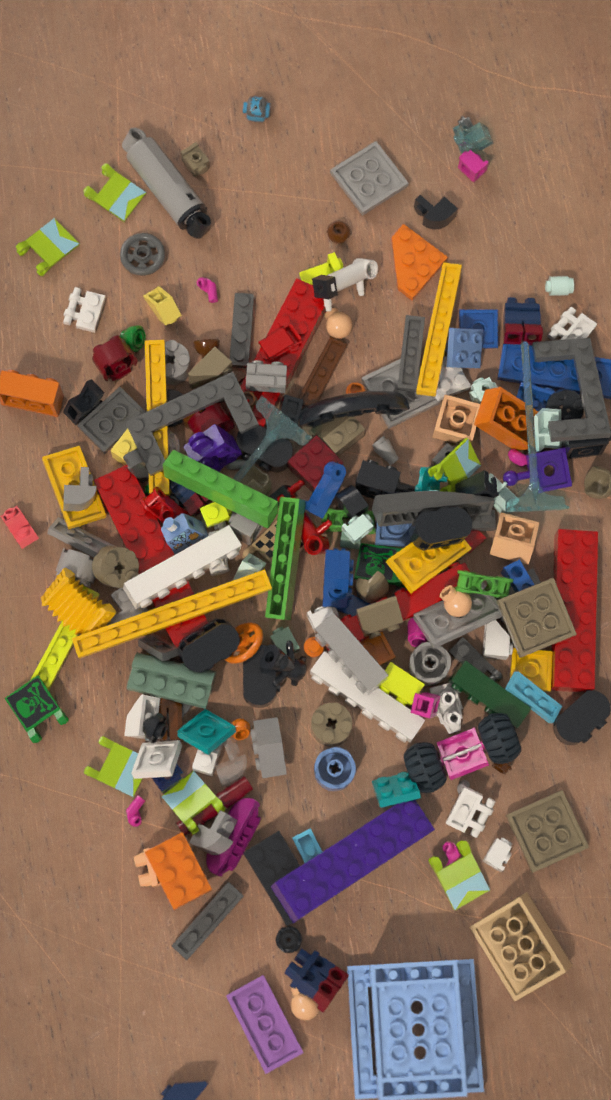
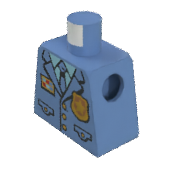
(183, 532)

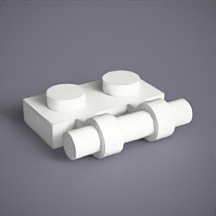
(90, 310)
(580, 327)
(464, 809)

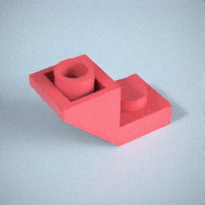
(19, 526)

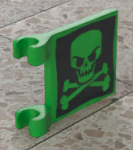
(373, 559)
(33, 705)

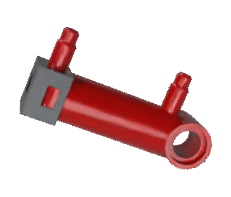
(310, 532)

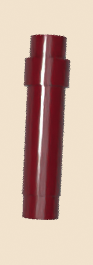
(227, 796)

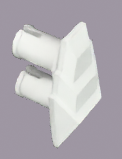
(449, 707)

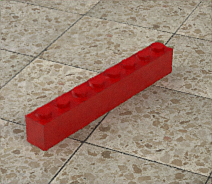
(414, 602)

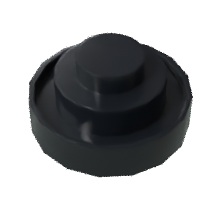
(155, 727)

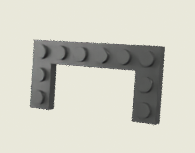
(223, 388)
(596, 421)

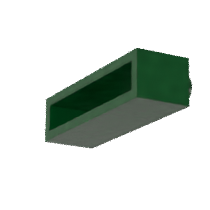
(487, 693)

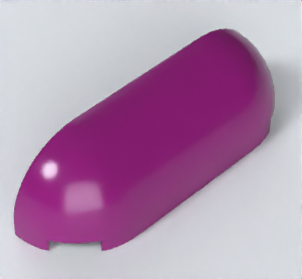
(246, 813)

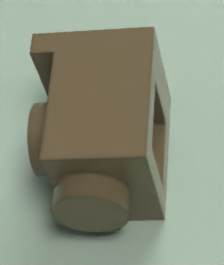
(189, 158)

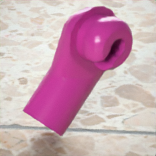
(209, 287)
(517, 457)
(133, 813)
(451, 852)

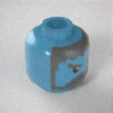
(256, 109)

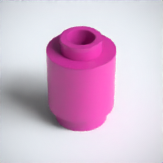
(415, 635)

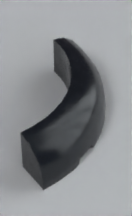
(353, 405)

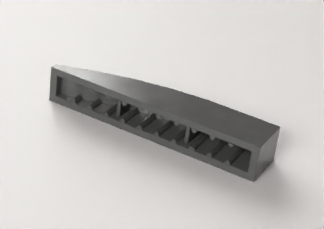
(406, 507)

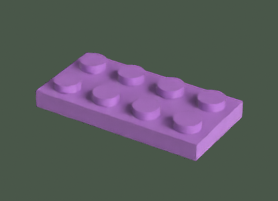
(264, 1024)

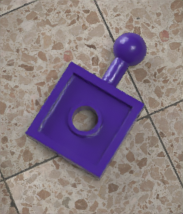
(559, 479)

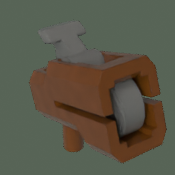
(175, 714)

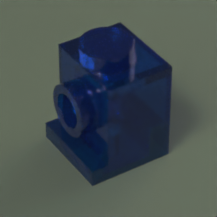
(166, 784)

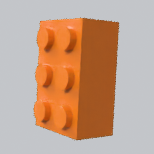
(30, 393)
(503, 418)
(178, 871)

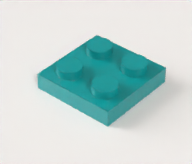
(206, 731)
(395, 789)

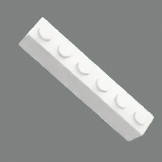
(182, 567)
(377, 705)

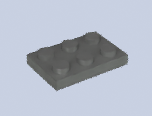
(107, 421)

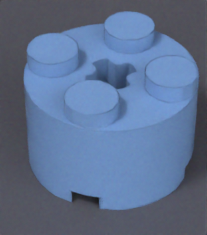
(345, 764)

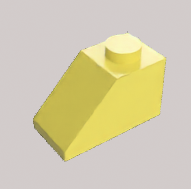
(162, 305)

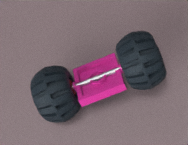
(462, 753)

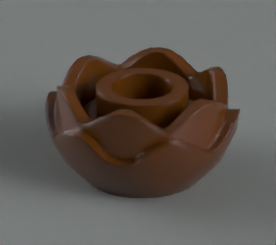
(338, 237)

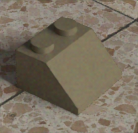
(210, 368)
(340, 433)
(379, 617)

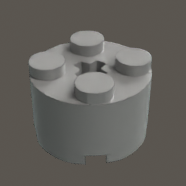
(176, 354)
(79, 564)
(436, 656)

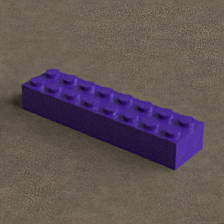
(351, 859)

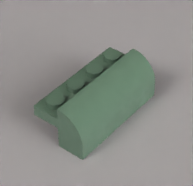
(170, 680)

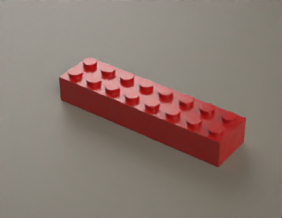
(305, 314)
(577, 582)

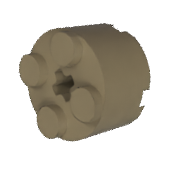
(111, 556)
(335, 713)

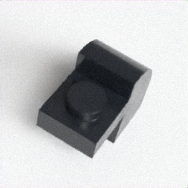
(435, 216)
(84, 403)
(351, 502)

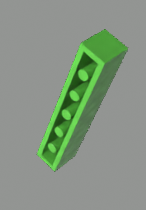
(220, 489)
(285, 558)

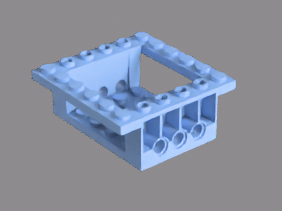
(449, 1036)

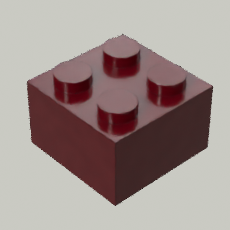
(310, 462)

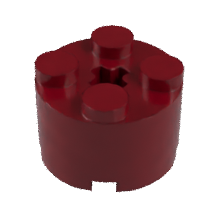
(114, 358)
(212, 415)

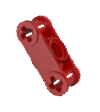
(159, 503)

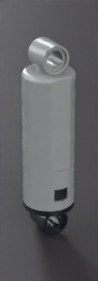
(166, 183)

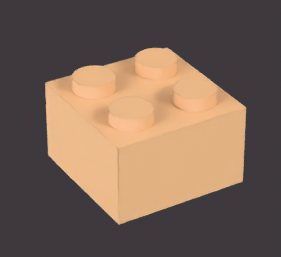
(456, 420)
(514, 538)

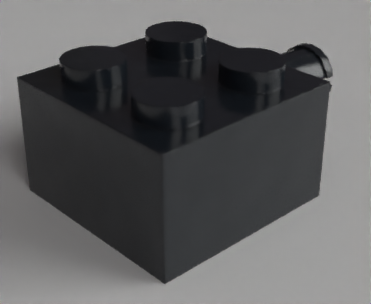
(585, 448)
(380, 480)

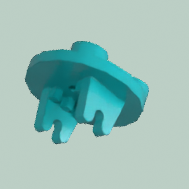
(428, 483)

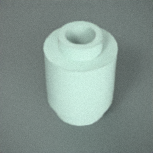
(559, 285)

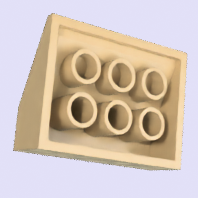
(521, 946)

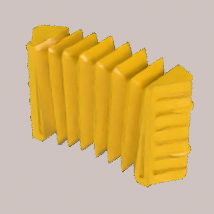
(75, 605)

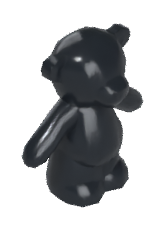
(288, 666)

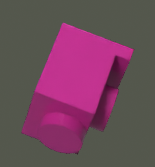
(472, 165)
(425, 704)

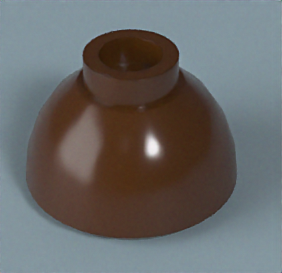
(204, 346)

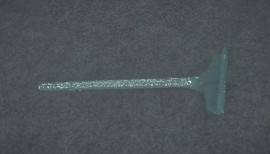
(278, 427)
(534, 498)

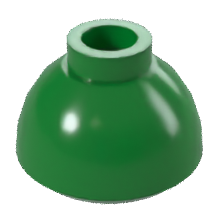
(135, 337)

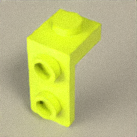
(332, 265)
(215, 514)

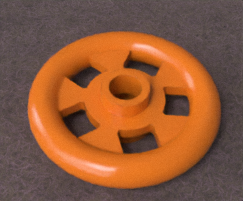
(246, 642)

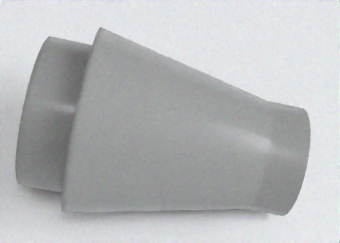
(385, 450)

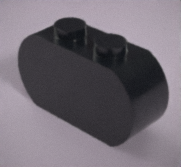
(276, 455)
(440, 528)
(208, 645)
(257, 682)
(582, 718)

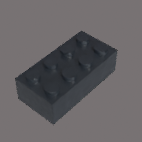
(271, 862)

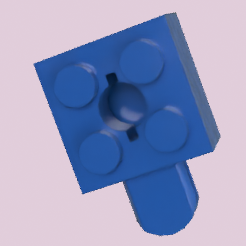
(337, 578)

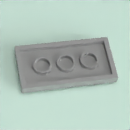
(442, 627)

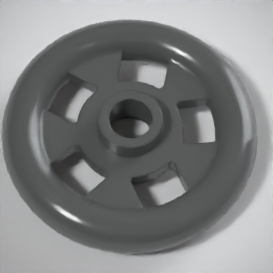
(142, 269)

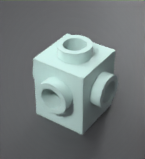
(476, 392)

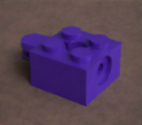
(211, 445)

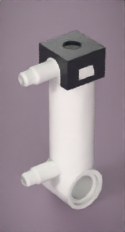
(328, 285)

